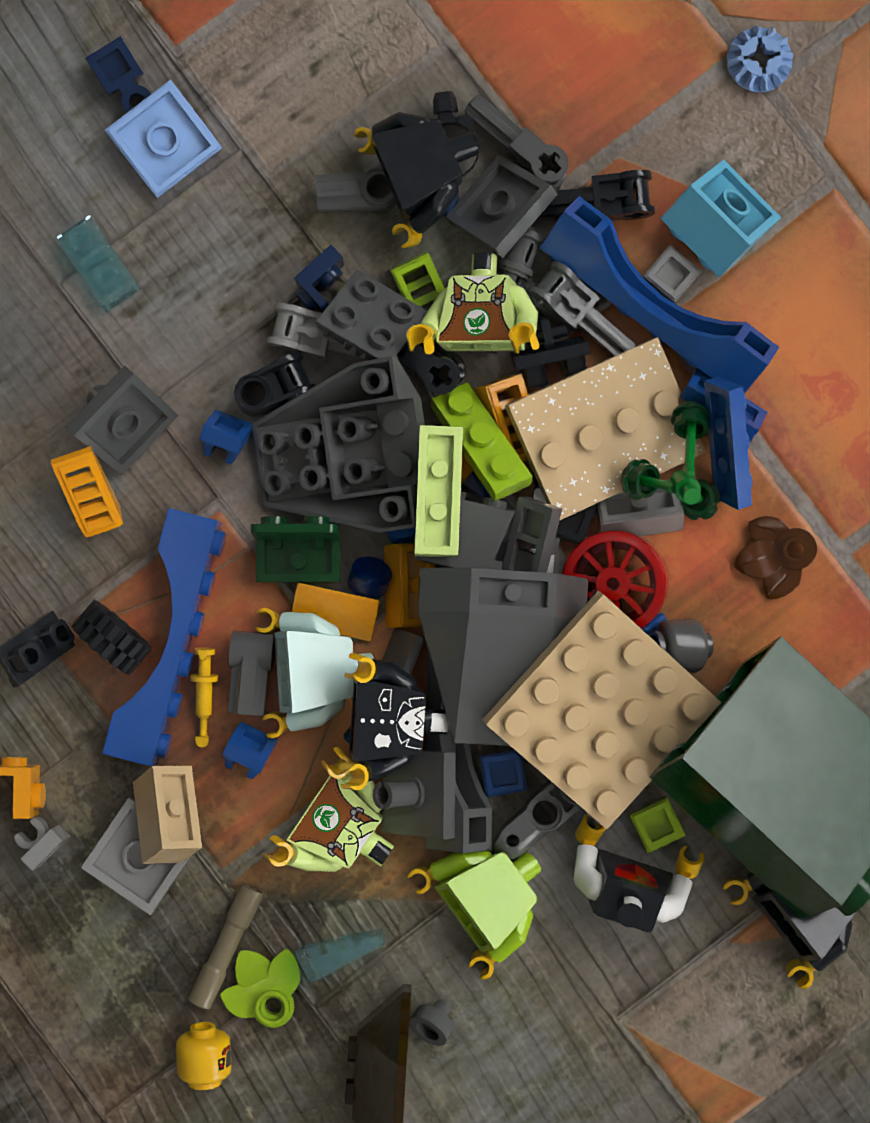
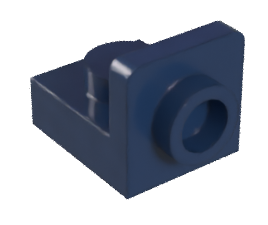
(320, 272)

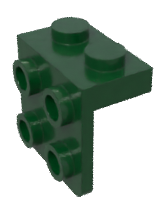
(297, 551)

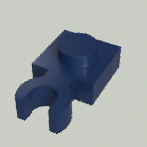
(118, 71)

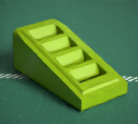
(412, 265)

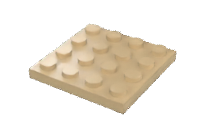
(601, 709)

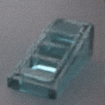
(329, 955)

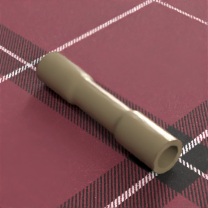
(214, 970)

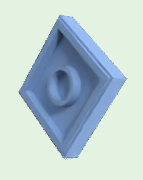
(163, 139)

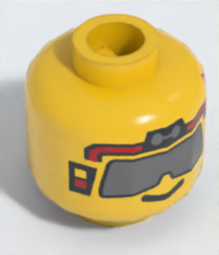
(203, 1056)

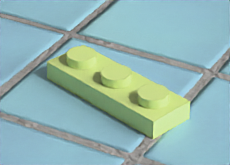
(438, 491)

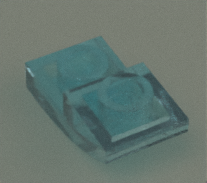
(98, 263)

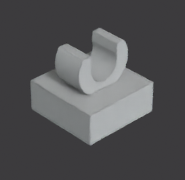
(44, 845)

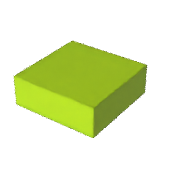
(657, 824)

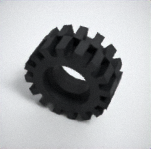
(111, 637)

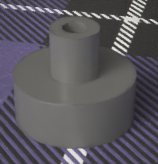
(432, 1023)

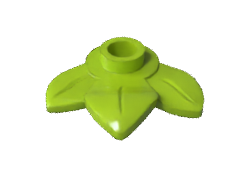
(260, 981)

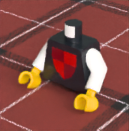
(629, 889)

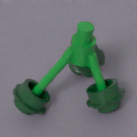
(697, 496)

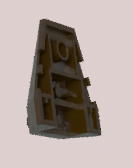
(380, 1061)

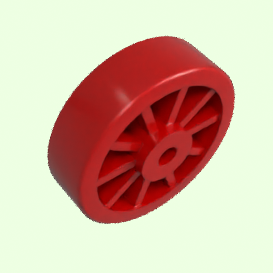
(617, 580)

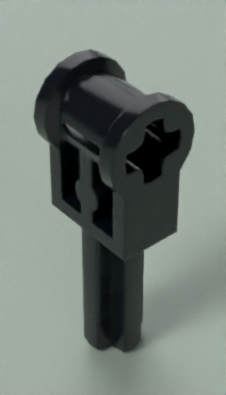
(610, 195)
(429, 366)

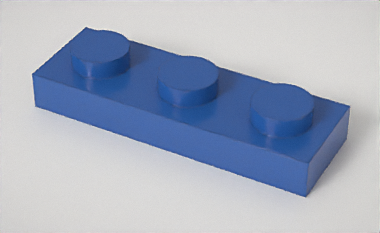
(728, 442)

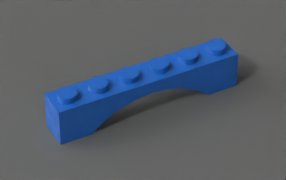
(591, 249)
(141, 724)

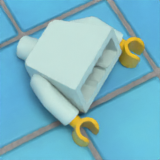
(309, 669)

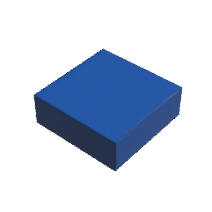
(502, 773)

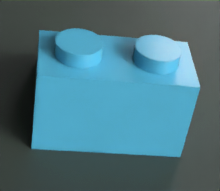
(720, 218)

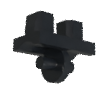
(568, 352)
(35, 648)

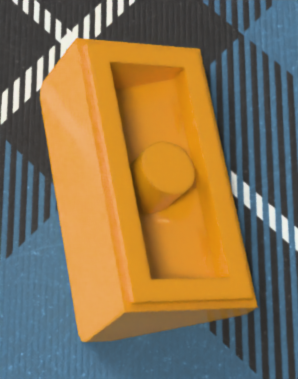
(402, 593)
(350, 613)

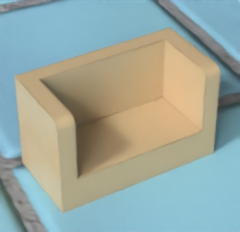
(167, 814)

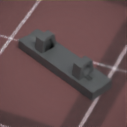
(532, 528)

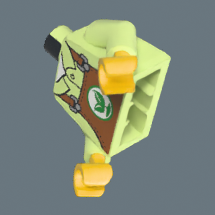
(478, 313)
(334, 827)

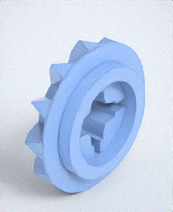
(747, 72)

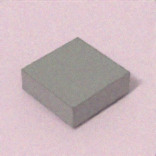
(671, 274)

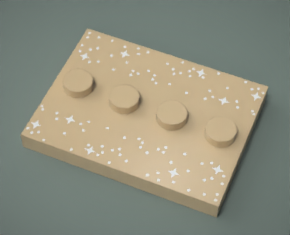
(598, 422)

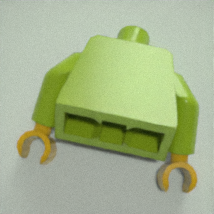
(487, 898)

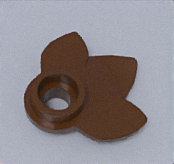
(770, 557)

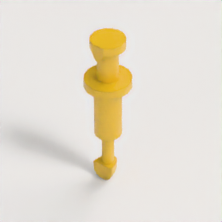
(203, 681)

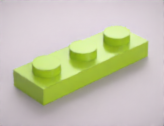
(483, 442)

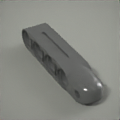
(529, 829)

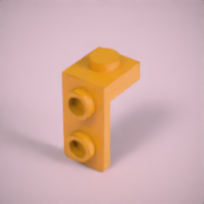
(27, 790)

